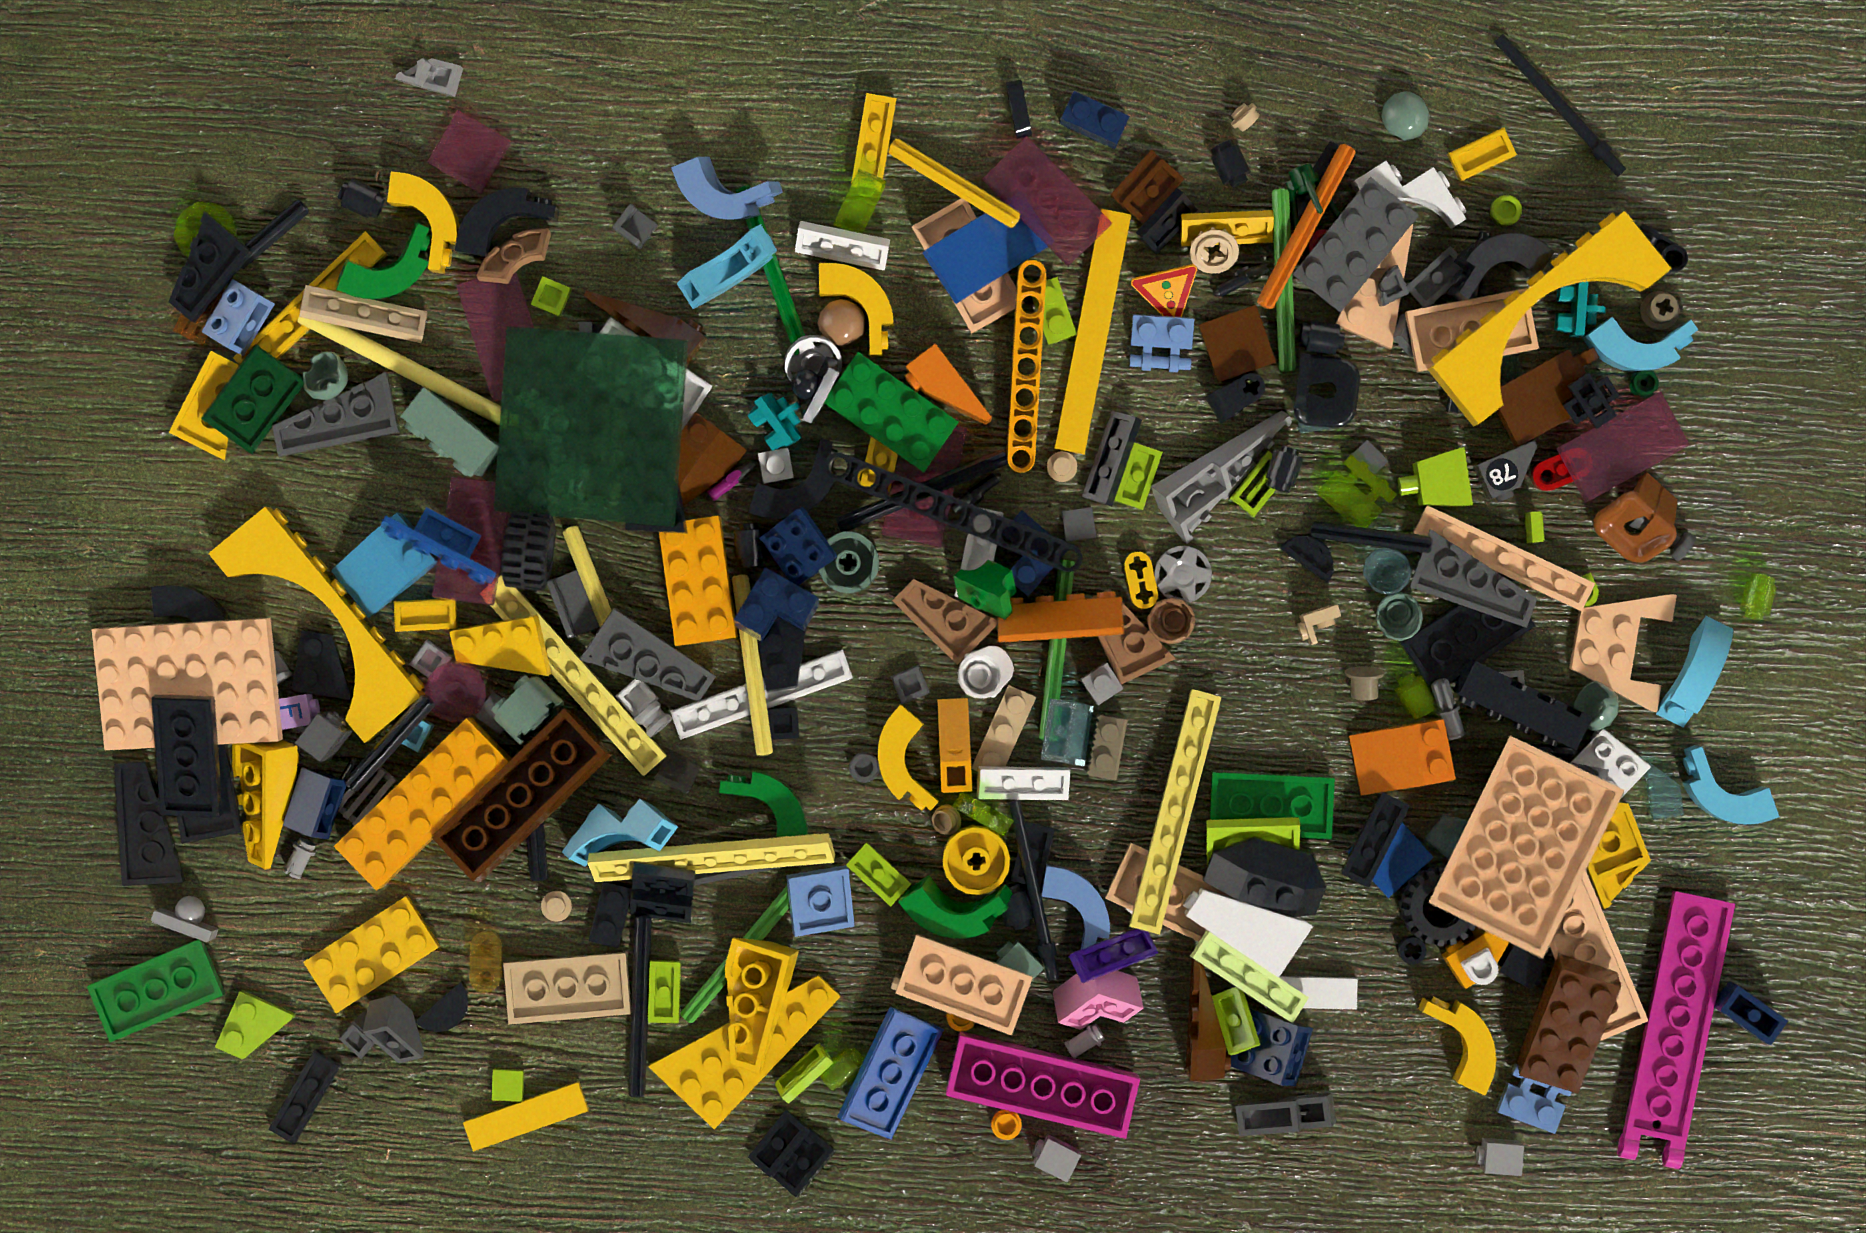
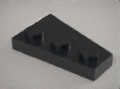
(210, 266)
(782, 655)

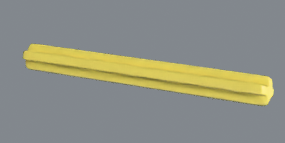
(753, 675)

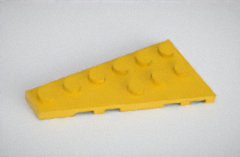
(703, 1070)

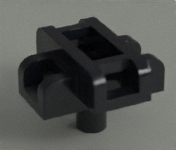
(1593, 402)

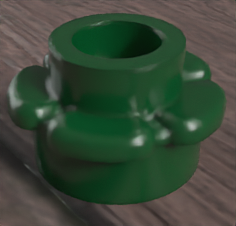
(1646, 391)

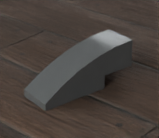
(1286, 1114)

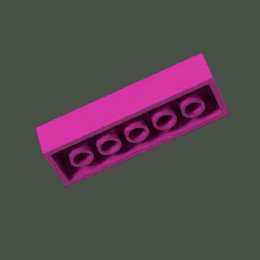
(1042, 1084)

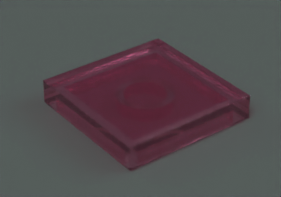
(469, 151)

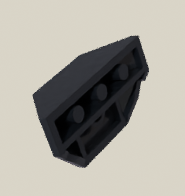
(1267, 876)

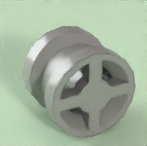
(653, 718)

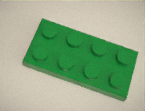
(891, 412)
(1275, 797)
(156, 990)

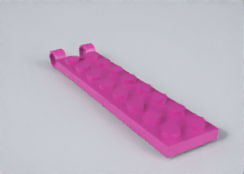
(1677, 1025)

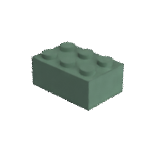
(450, 433)

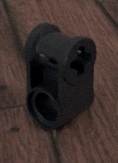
(1664, 245)
(1231, 398)

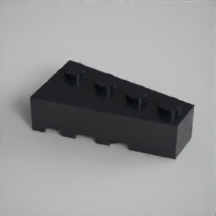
(1522, 704)

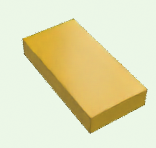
(1481, 154)
(425, 615)

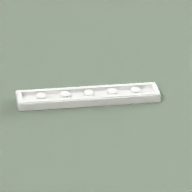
(735, 703)

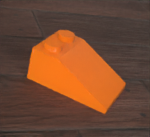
(940, 381)
(1402, 757)

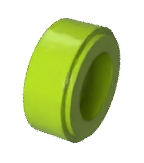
(1505, 210)

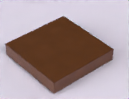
(1236, 343)

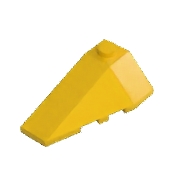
(267, 782)
(757, 986)

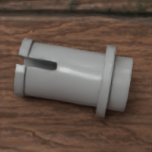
(299, 858)
(1085, 1040)

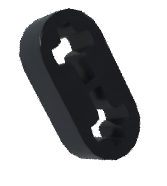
(1018, 109)

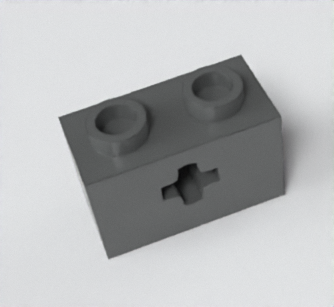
(325, 735)

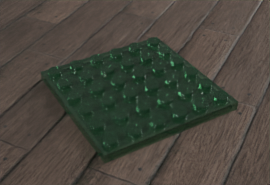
(591, 425)

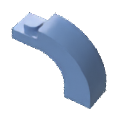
(706, 193)
(1074, 888)

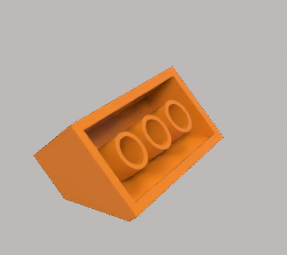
(1063, 619)

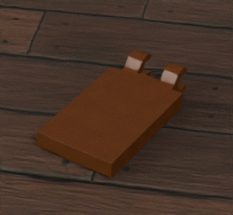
(1536, 397)

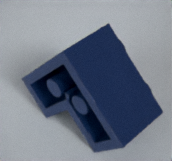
(1027, 571)
(772, 598)

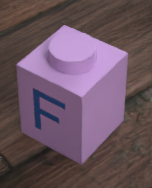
(298, 710)

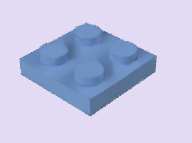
(820, 900)

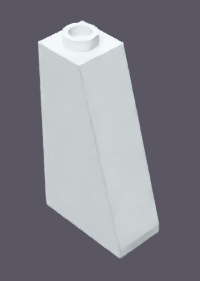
(1254, 931)

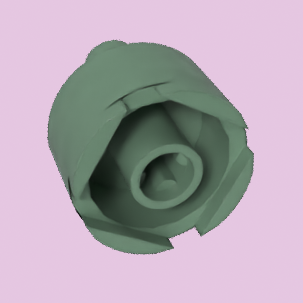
(859, 576)
(527, 708)

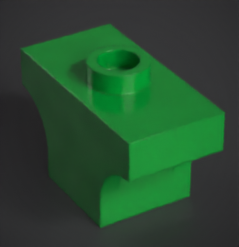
(987, 588)

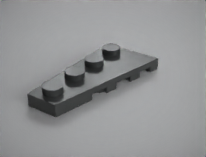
(350, 417)
(638, 653)

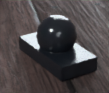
(814, 387)

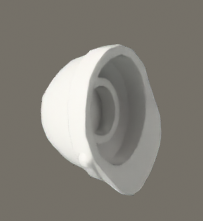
(985, 672)

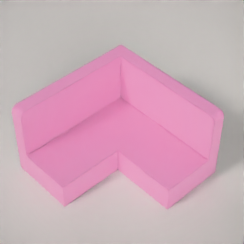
(1110, 996)

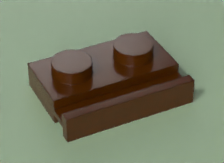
(1147, 187)

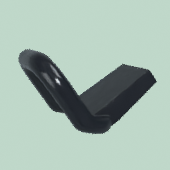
(1323, 412)

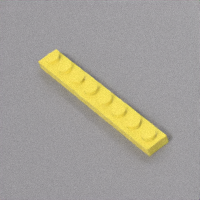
(584, 685)
(1175, 811)
(717, 856)

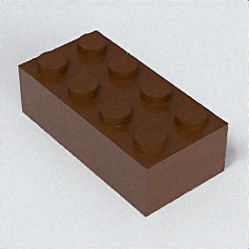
(1568, 1023)

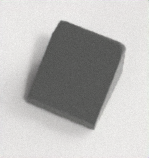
(355, 1038)

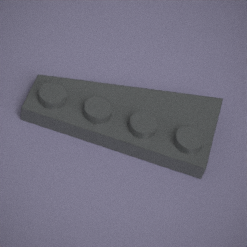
(1468, 582)

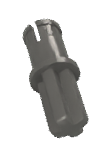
(1448, 708)

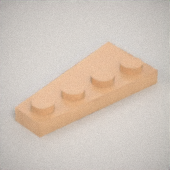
(1363, 313)

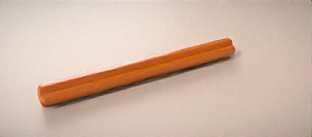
(1306, 227)

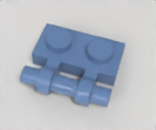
(1164, 333)
(1531, 1107)

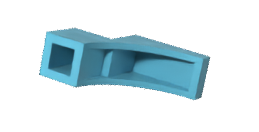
(605, 828)

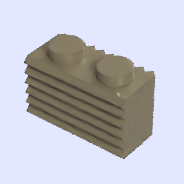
(1106, 747)

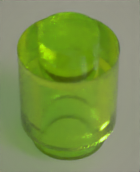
(1758, 596)
(1415, 695)
(844, 1069)

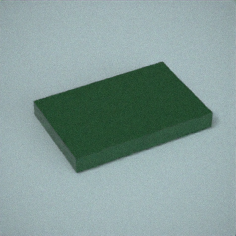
(253, 399)

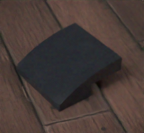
(662, 892)
(792, 1153)

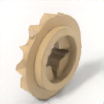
(1218, 261)

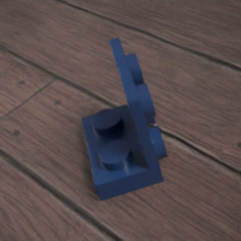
(798, 547)
(1279, 1052)

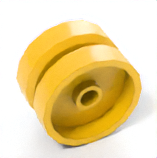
(979, 877)

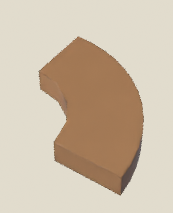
(514, 253)

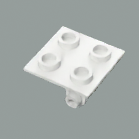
(1609, 753)

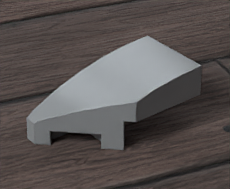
(433, 76)

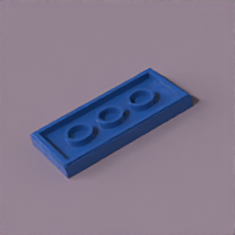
(981, 254)
(890, 1073)

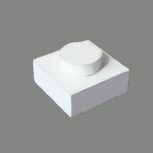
(776, 465)

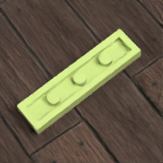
(1249, 976)

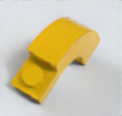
(416, 193)
(852, 283)
(891, 758)
(1479, 1052)

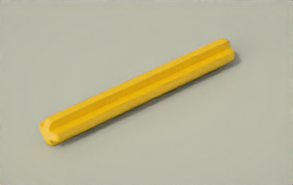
(954, 183)

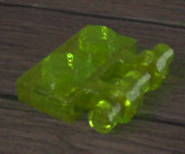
(1350, 500)

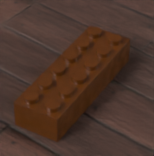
(521, 795)

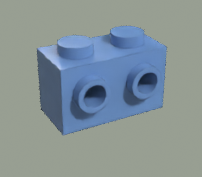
(237, 317)

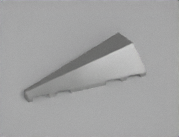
(1196, 488)

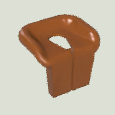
(1645, 500)

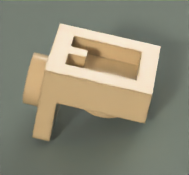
(1322, 617)

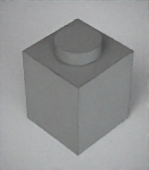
(1101, 683)
(1500, 1156)
(1056, 1157)

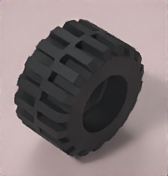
(528, 550)
(1413, 916)

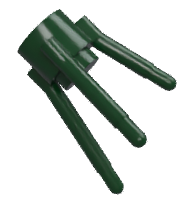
(1305, 181)

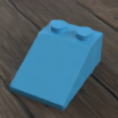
(382, 568)

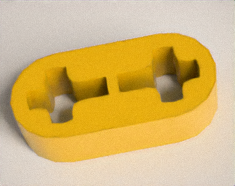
(1133, 581)

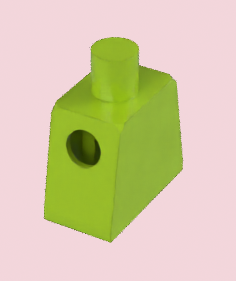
(1439, 480)

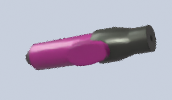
(730, 481)

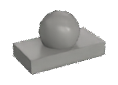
(186, 919)

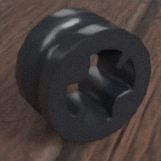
(1408, 958)

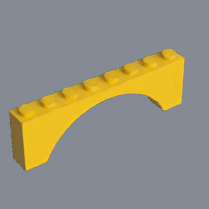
(1613, 255)
(381, 683)

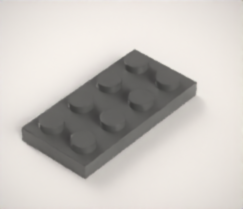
(1355, 244)

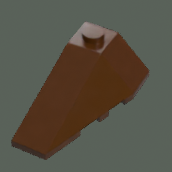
(651, 323)
(705, 457)
(1205, 1043)

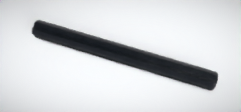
(940, 483)
(639, 1007)

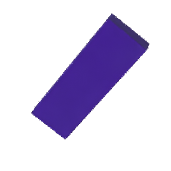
(1113, 954)

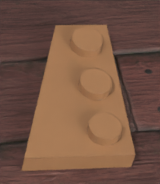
(945, 620)
(1135, 650)

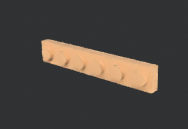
(1508, 559)

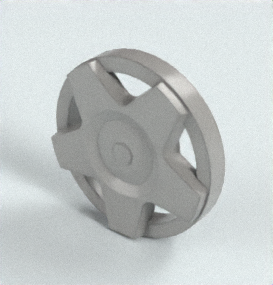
(810, 356)
(1183, 573)

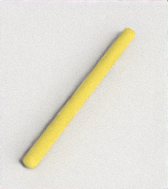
(407, 368)

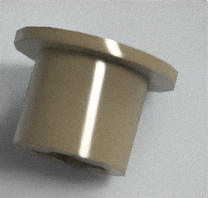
(1659, 310)
(1364, 682)

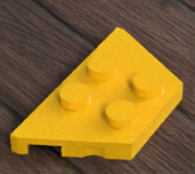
(1617, 856)

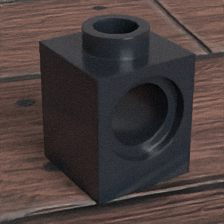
(1521, 966)

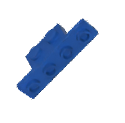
(443, 539)

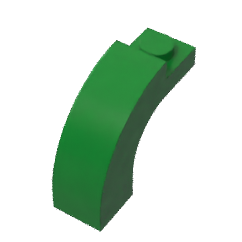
(391, 279)
(776, 794)
(951, 918)

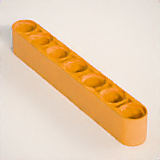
(1020, 351)

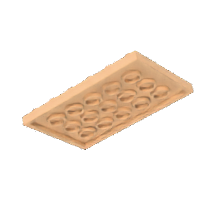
(190, 659)
(1526, 846)

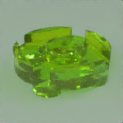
(189, 223)
(983, 813)

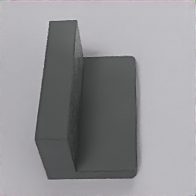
(572, 604)

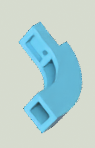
(728, 268)
(1628, 355)
(1699, 673)
(1743, 808)

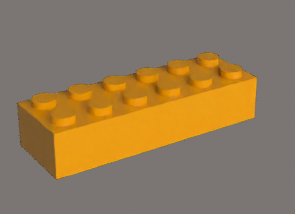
(422, 803)

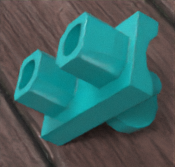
(1575, 322)
(780, 417)

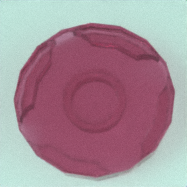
(456, 691)

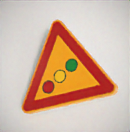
(1167, 289)

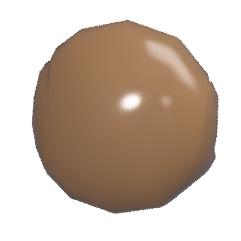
(842, 323)
(1171, 620)

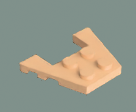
(1607, 645)

